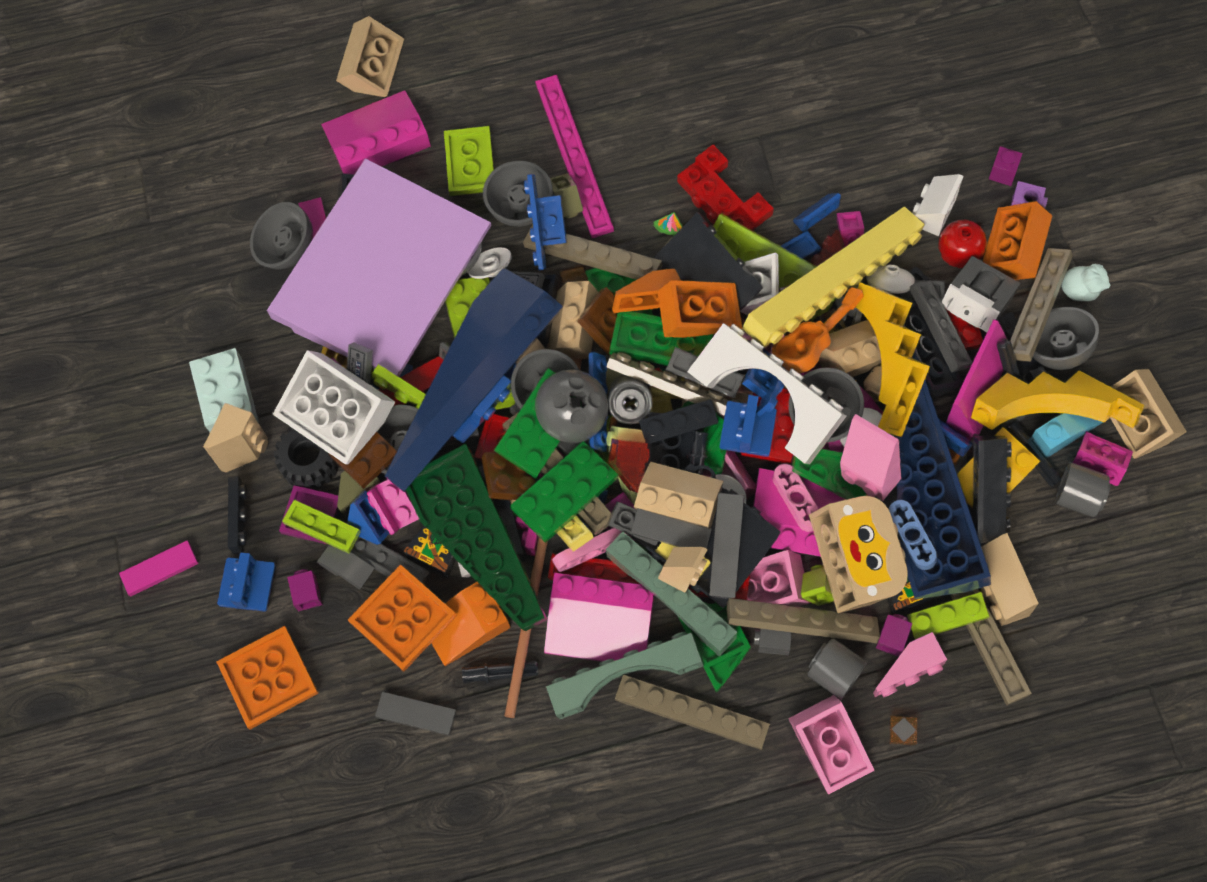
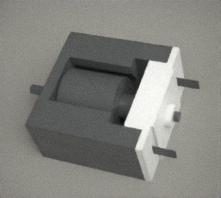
(980, 294)

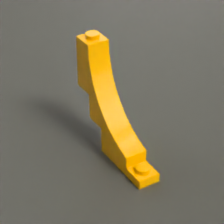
(901, 373)
(1045, 394)

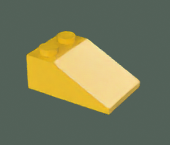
(1021, 463)

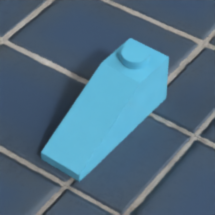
(1061, 432)

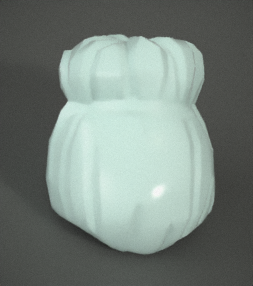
(1085, 282)

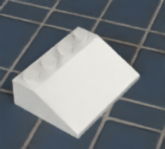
(332, 406)

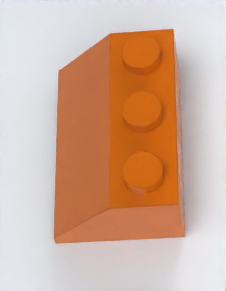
(1018, 240)

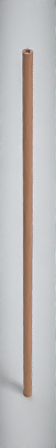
(525, 635)

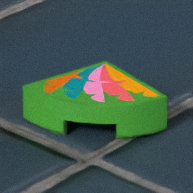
(669, 224)

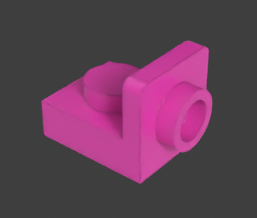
(850, 226)
(529, 538)

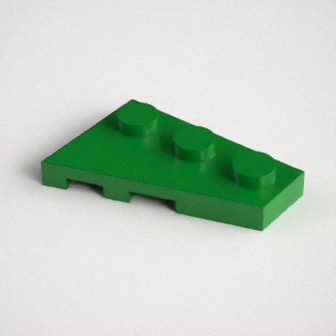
(826, 472)

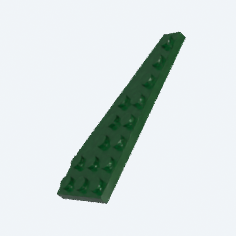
(458, 512)

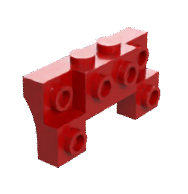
(716, 197)

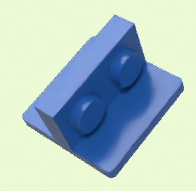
(745, 430)
(246, 583)

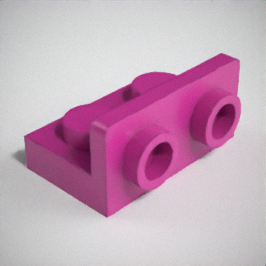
(1103, 457)
(392, 506)

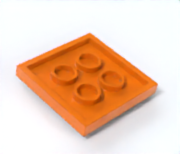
(402, 618)
(267, 677)

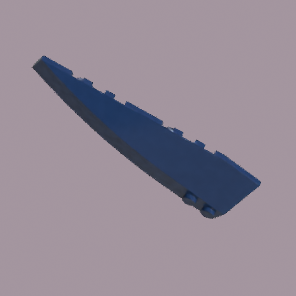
(488, 344)
(939, 503)

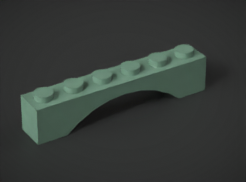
(687, 606)
(574, 694)

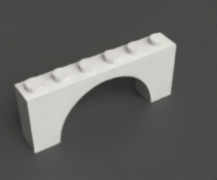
(814, 416)

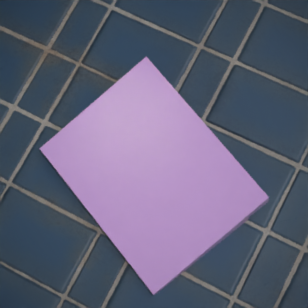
(379, 268)

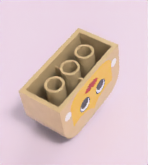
(859, 551)

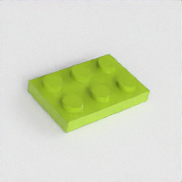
(468, 159)

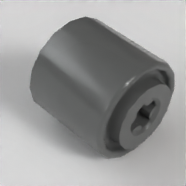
(629, 387)
(1082, 490)
(836, 668)

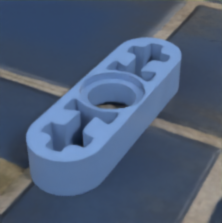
(927, 547)

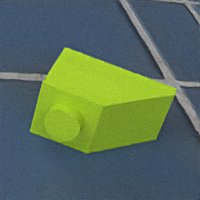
(816, 586)

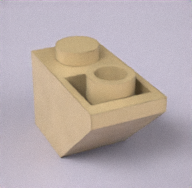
(683, 567)

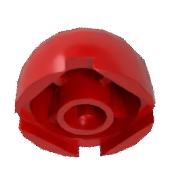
(961, 241)

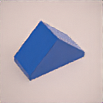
(366, 519)

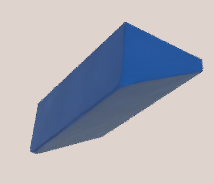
(817, 211)
(955, 440)

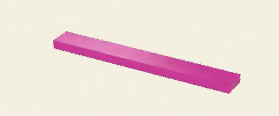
(574, 156)

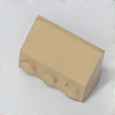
(370, 58)
(566, 333)
(852, 350)
(1158, 420)
(235, 438)
(679, 494)
(1009, 588)

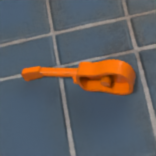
(805, 344)

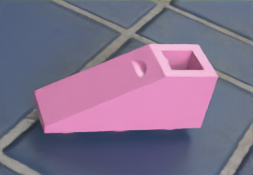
(917, 659)

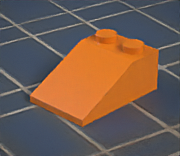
(697, 307)
(475, 624)

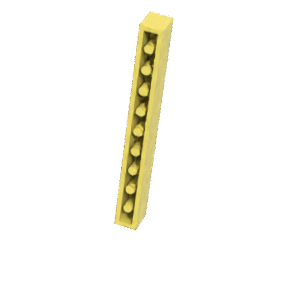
(833, 277)

